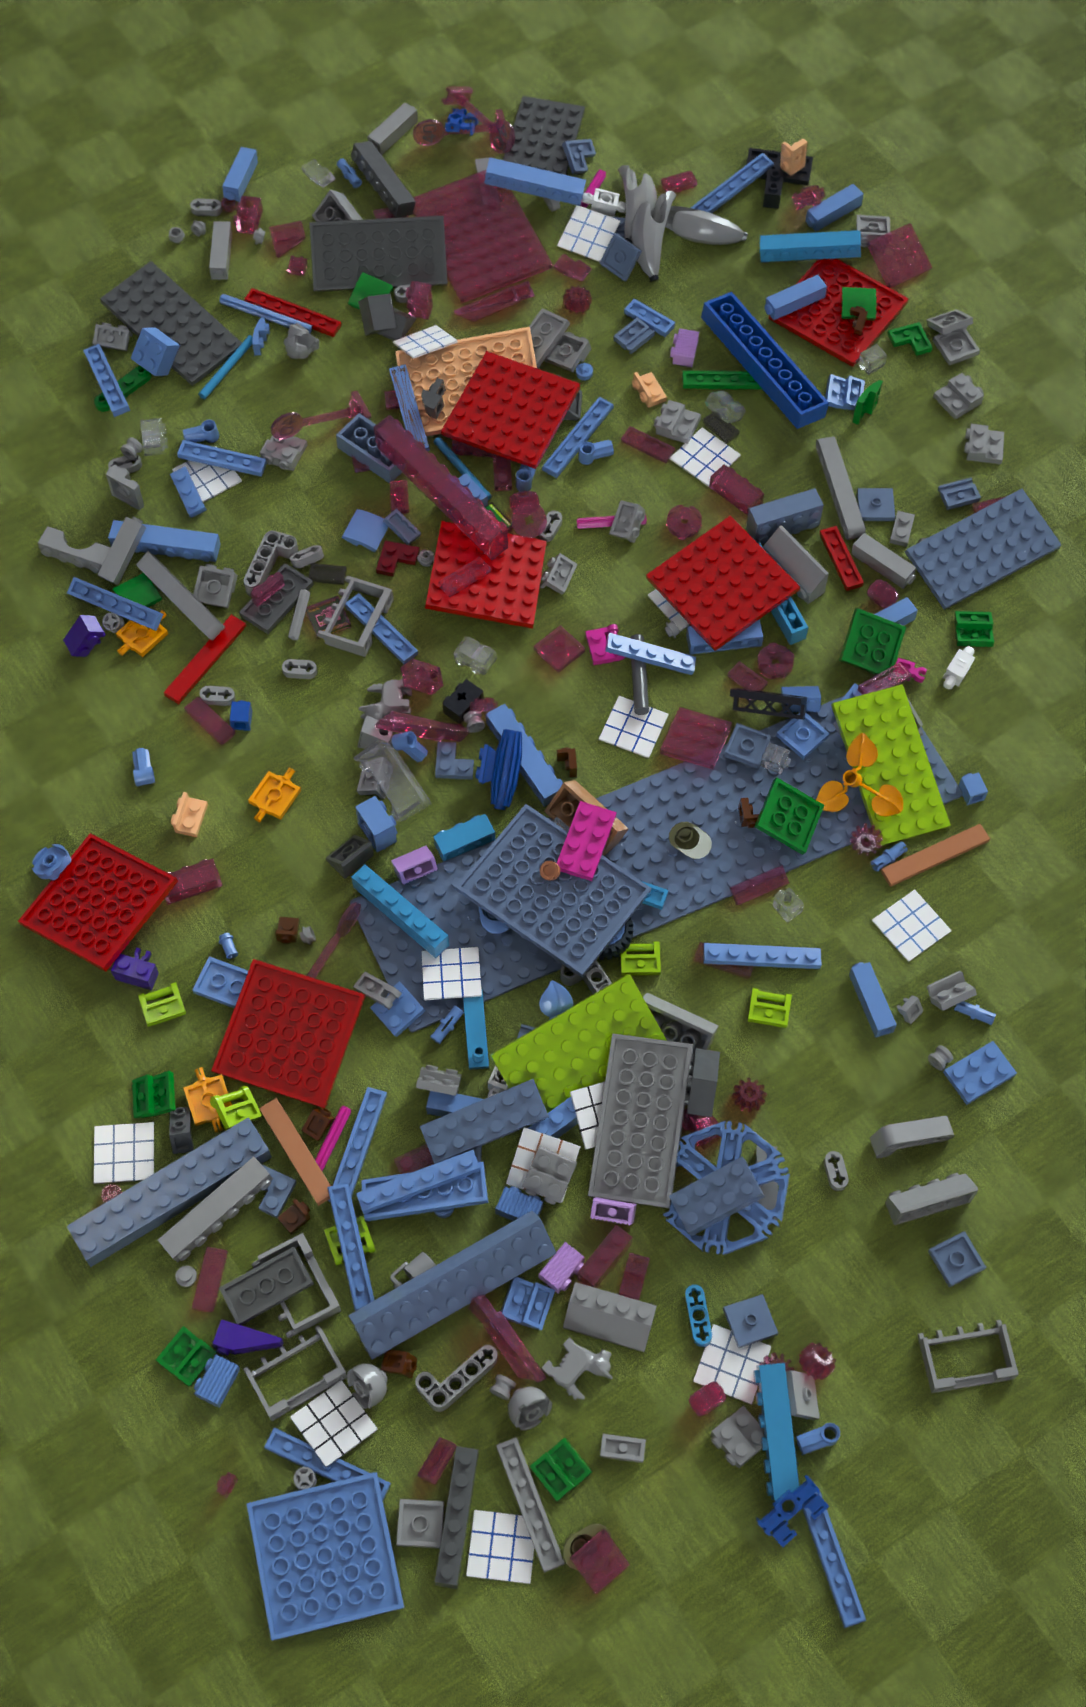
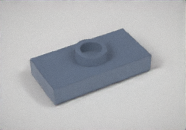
(402, 527)

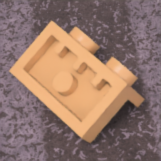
(793, 156)
(648, 389)
(188, 815)

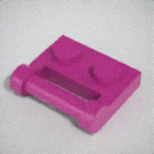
(597, 643)

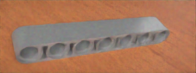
(840, 487)
(180, 595)

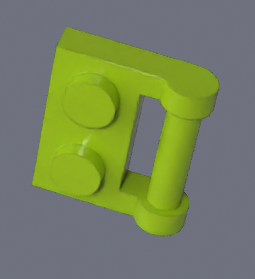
(641, 963)
(163, 1009)
(769, 1013)
(238, 1112)
(333, 1240)

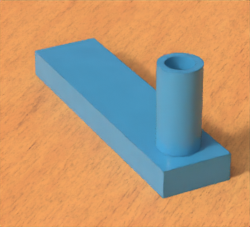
(475, 1032)

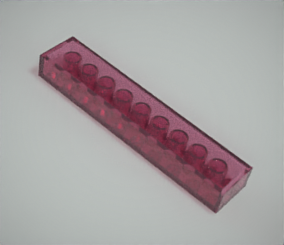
(441, 487)

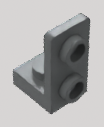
(180, 1130)

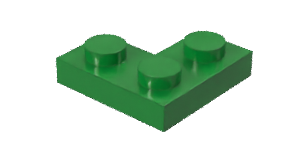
(911, 334)

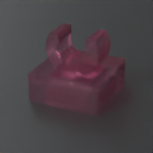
(297, 265)

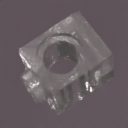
(776, 758)
(791, 911)

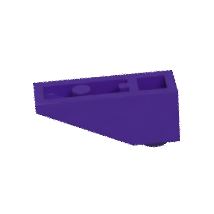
(241, 1339)

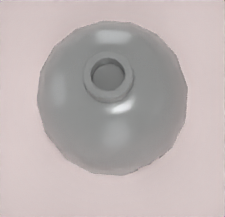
(368, 1383)
(528, 1406)

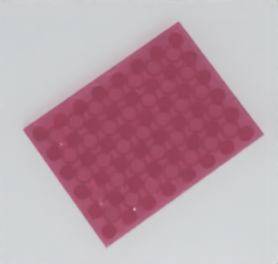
(485, 236)

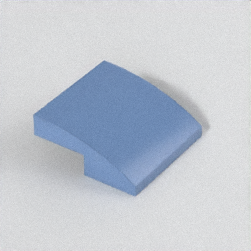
(843, 392)
(365, 530)
(527, 1303)

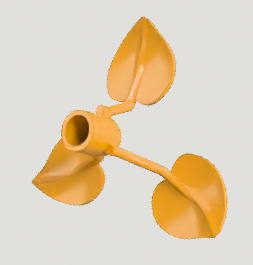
(860, 753)

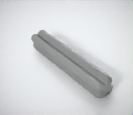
(299, 614)

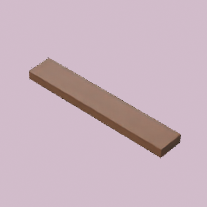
(935, 855)
(296, 1150)

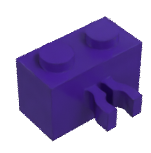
(83, 635)
(135, 971)

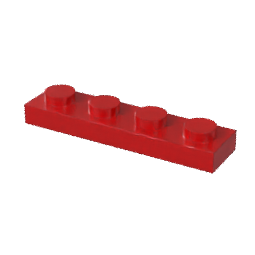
(841, 558)

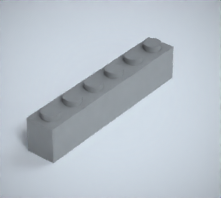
(215, 1210)

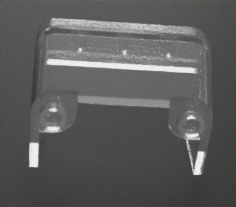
(394, 779)

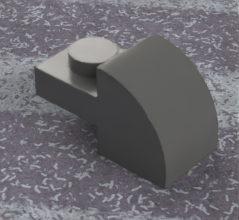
(433, 399)

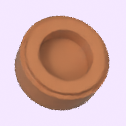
(550, 870)

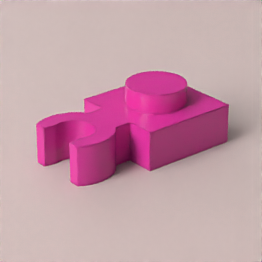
(910, 666)

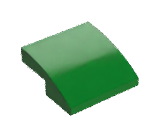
(368, 286)
(858, 297)
(867, 401)
(139, 590)
(974, 629)
(153, 1095)
(185, 1356)
(561, 1469)

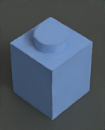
(973, 788)

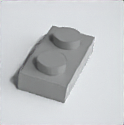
(902, 528)
(622, 1448)

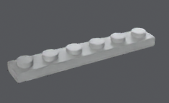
(530, 1505)

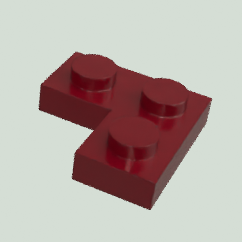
(394, 553)

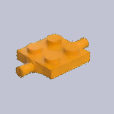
(140, 638)
(274, 795)
(199, 1097)

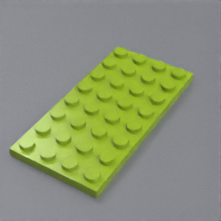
(900, 762)
(576, 1044)

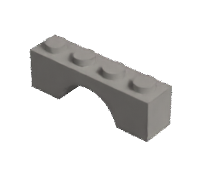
(55, 545)

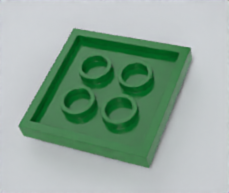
(872, 642)
(789, 816)

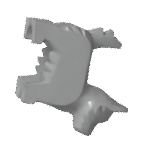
(390, 701)
(575, 1363)

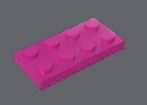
(586, 840)

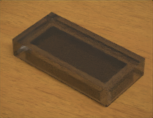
(722, 429)
(328, 574)

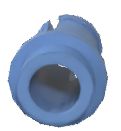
(227, 943)

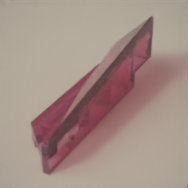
(495, 302)
(422, 727)
(506, 1340)

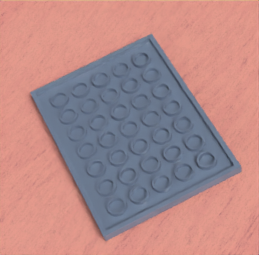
(563, 916)

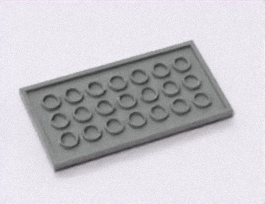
(640, 1120)

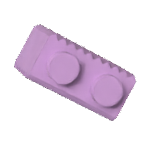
(685, 347)
(414, 864)
(613, 1211)
(561, 1268)

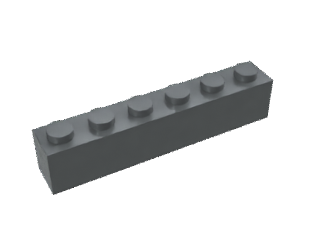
(383, 179)
(456, 1517)

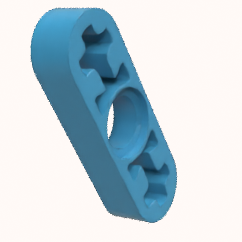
(695, 1331)

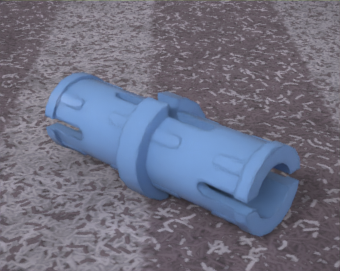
(349, 173)
(889, 856)
(975, 1012)
(438, 1035)

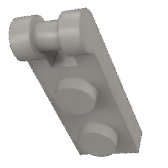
(377, 990)

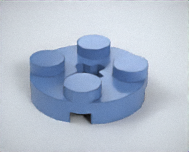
(59, 857)

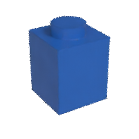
(241, 715)

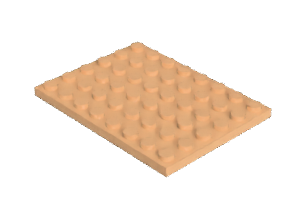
(457, 365)

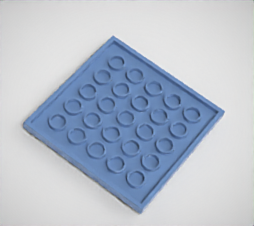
(324, 1556)

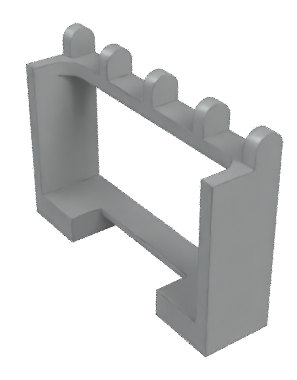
(363, 645)
(334, 1306)
(329, 1380)
(950, 1383)

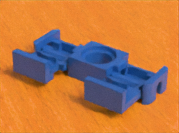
(457, 121)
(775, 1518)

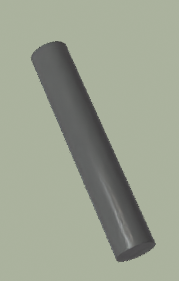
(639, 681)

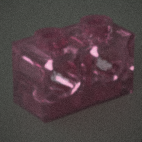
(248, 214)
(419, 299)
(422, 676)

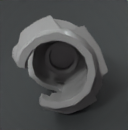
(300, 342)

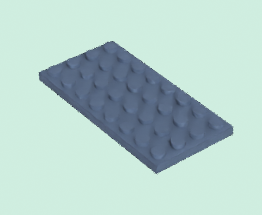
(983, 548)

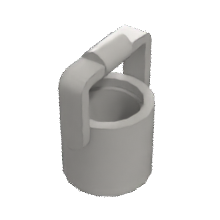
(414, 1268)

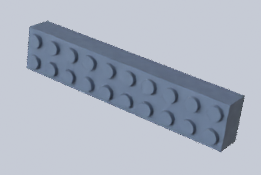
(166, 1192)
(452, 1284)

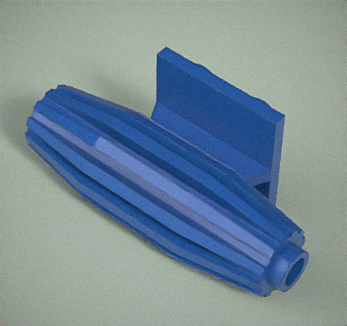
(501, 768)

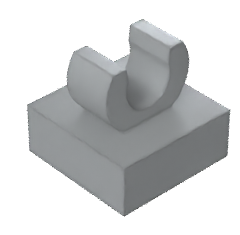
(911, 1009)

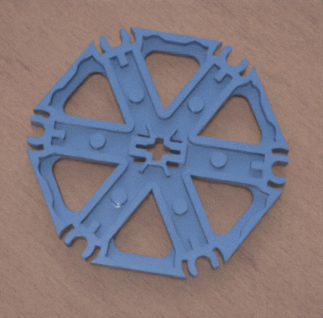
(764, 1172)

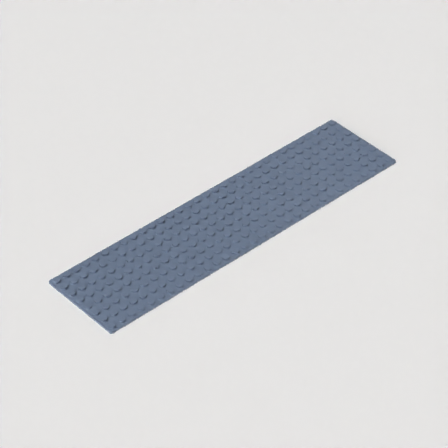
(649, 811)

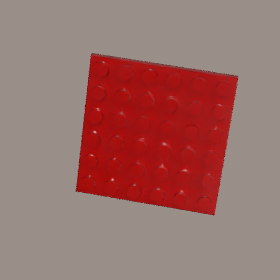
(822, 322)
(510, 409)
(722, 582)
(502, 595)
(98, 902)
(288, 1033)

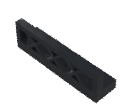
(768, 697)

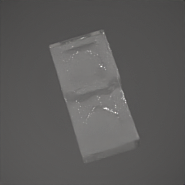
(318, 174)

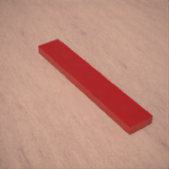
(318, 321)
(204, 660)

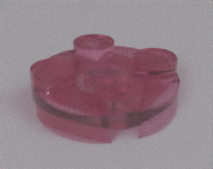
(809, 196)
(532, 529)
(682, 530)
(778, 652)

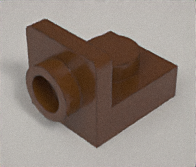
(859, 322)
(569, 756)
(746, 814)
(287, 930)
(318, 1123)
(294, 1216)
(399, 1363)

